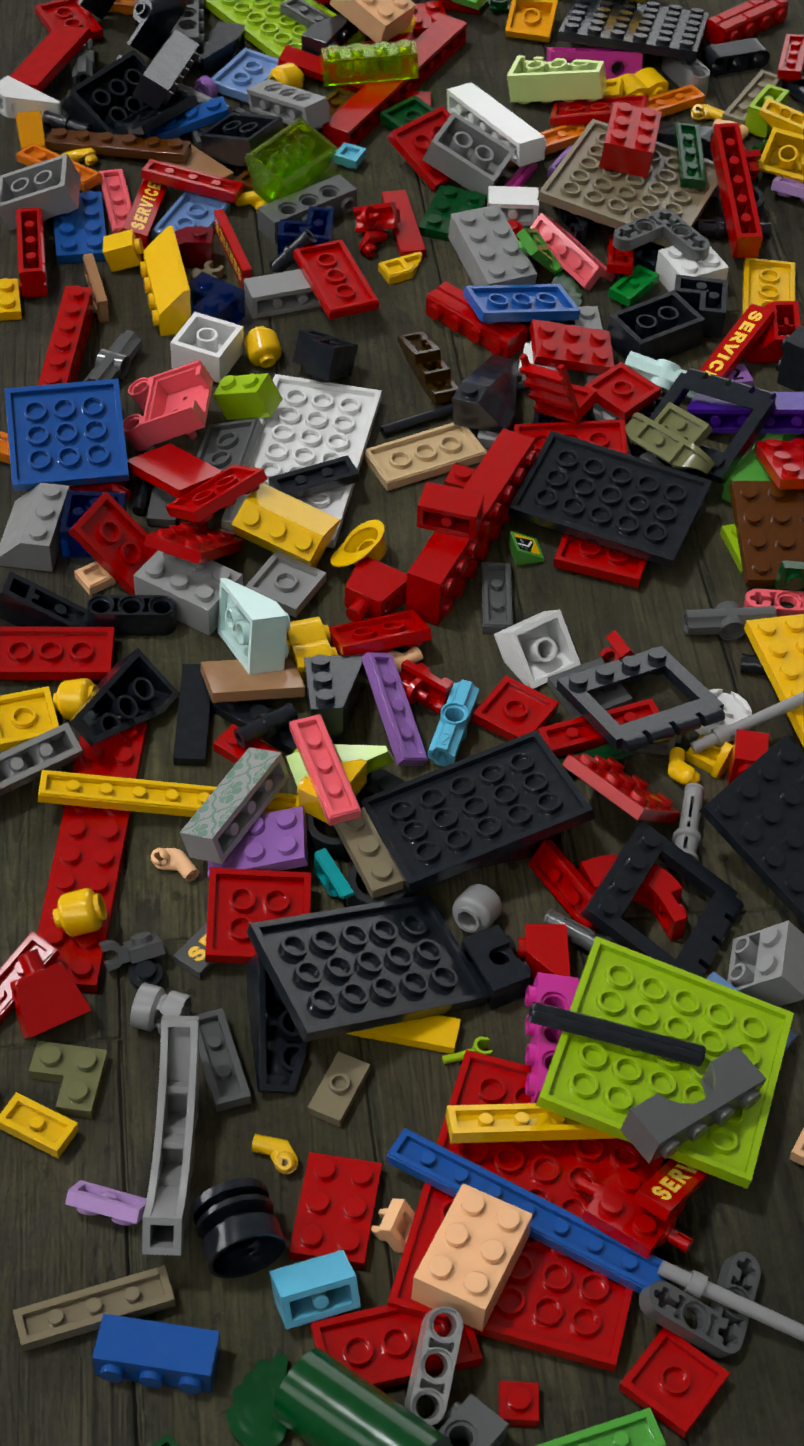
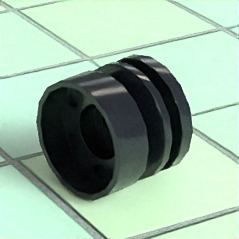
(238, 1228)

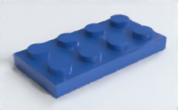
(81, 230)
(521, 303)

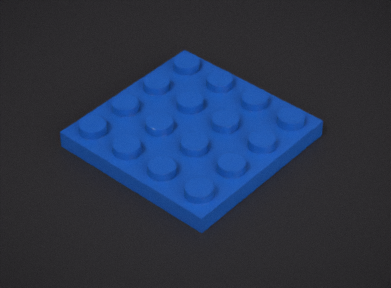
(66, 434)

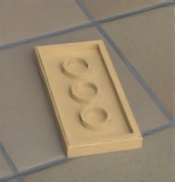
(423, 455)

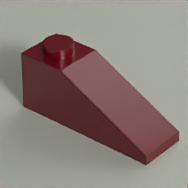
(194, 244)

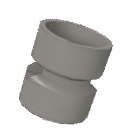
(153, 1003)

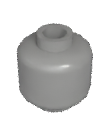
(476, 908)

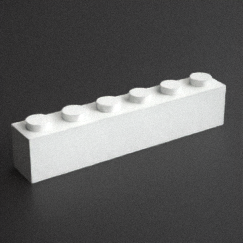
(497, 121)

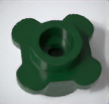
(498, 6)

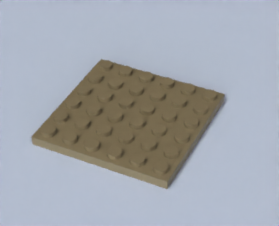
(619, 197)

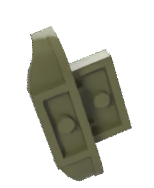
(672, 437)

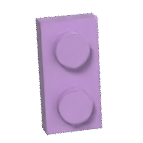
(788, 187)
(96, 1199)

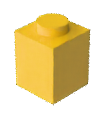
(122, 250)

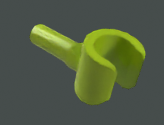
(479, 1044)

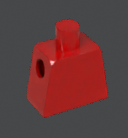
(374, 590)
(45, 995)

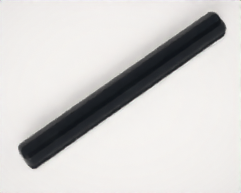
(617, 1033)

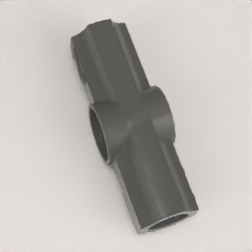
(83, 63)
(116, 360)
(726, 619)

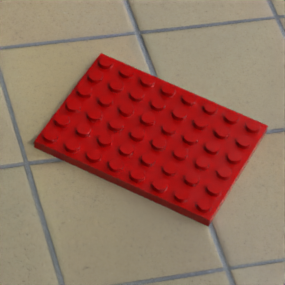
(548, 1298)

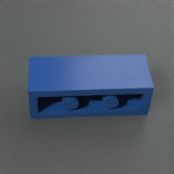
(156, 1354)

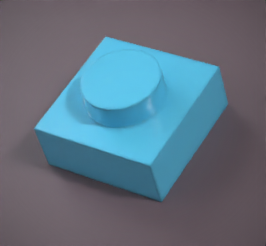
(350, 155)

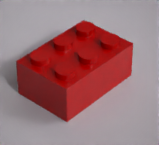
(630, 139)

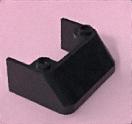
(155, 19)

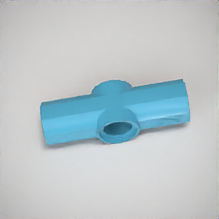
(453, 723)

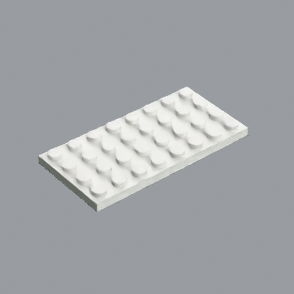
(312, 427)

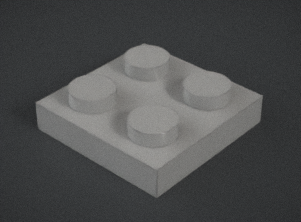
(287, 582)

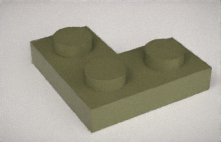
(77, 1069)

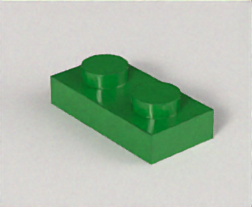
(634, 286)

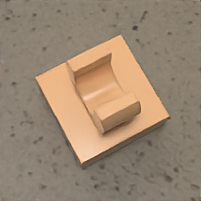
(395, 1224)

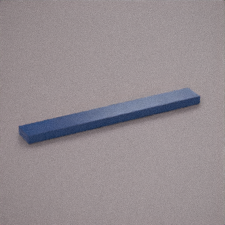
(549, 1223)

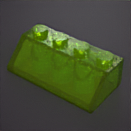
(369, 62)
(288, 160)

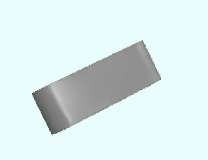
(686, 72)
(447, 1350)

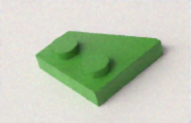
(535, 245)

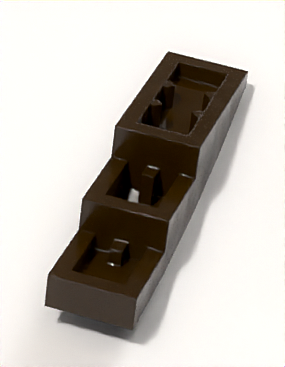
(427, 366)

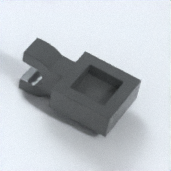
(139, 948)

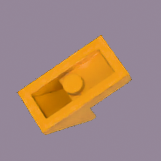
(30, 128)

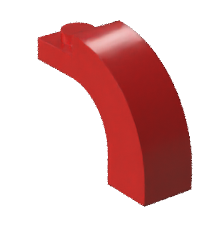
(658, 892)

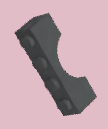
(661, 1125)

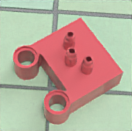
(171, 404)

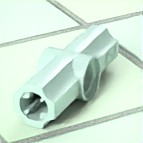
(659, 371)

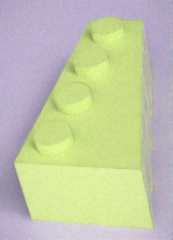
(556, 80)

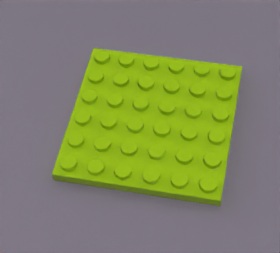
(603, 1081)

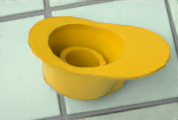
(362, 541)

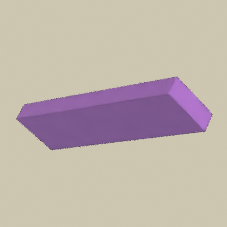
(394, 709)

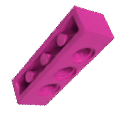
(630, 60)
(553, 991)

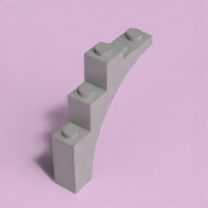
(173, 1151)

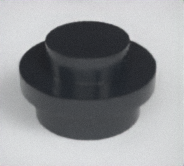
(146, 971)

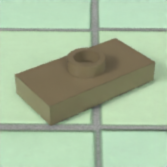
(338, 1089)

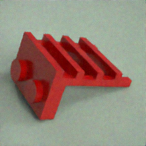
(555, 393)

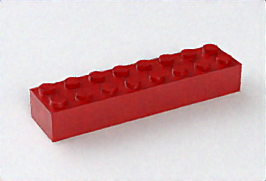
(451, 559)

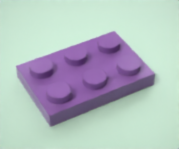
(272, 843)

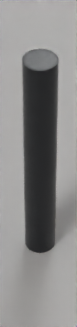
(141, 498)

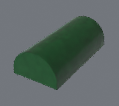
(340, 1408)

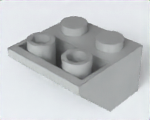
(769, 964)

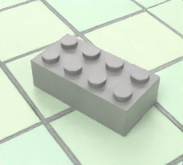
(489, 248)

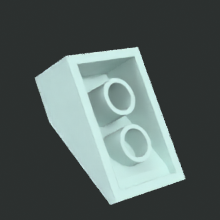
(253, 628)

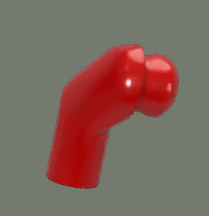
(368, 242)

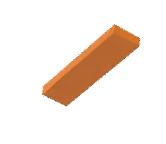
(35, 154)

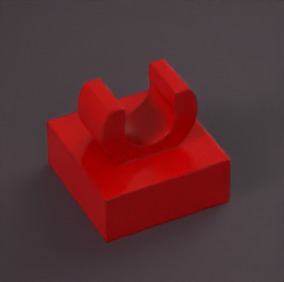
(619, 649)

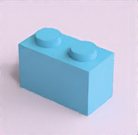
(315, 1289)

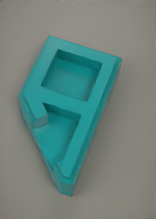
(330, 875)

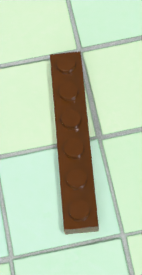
(119, 145)

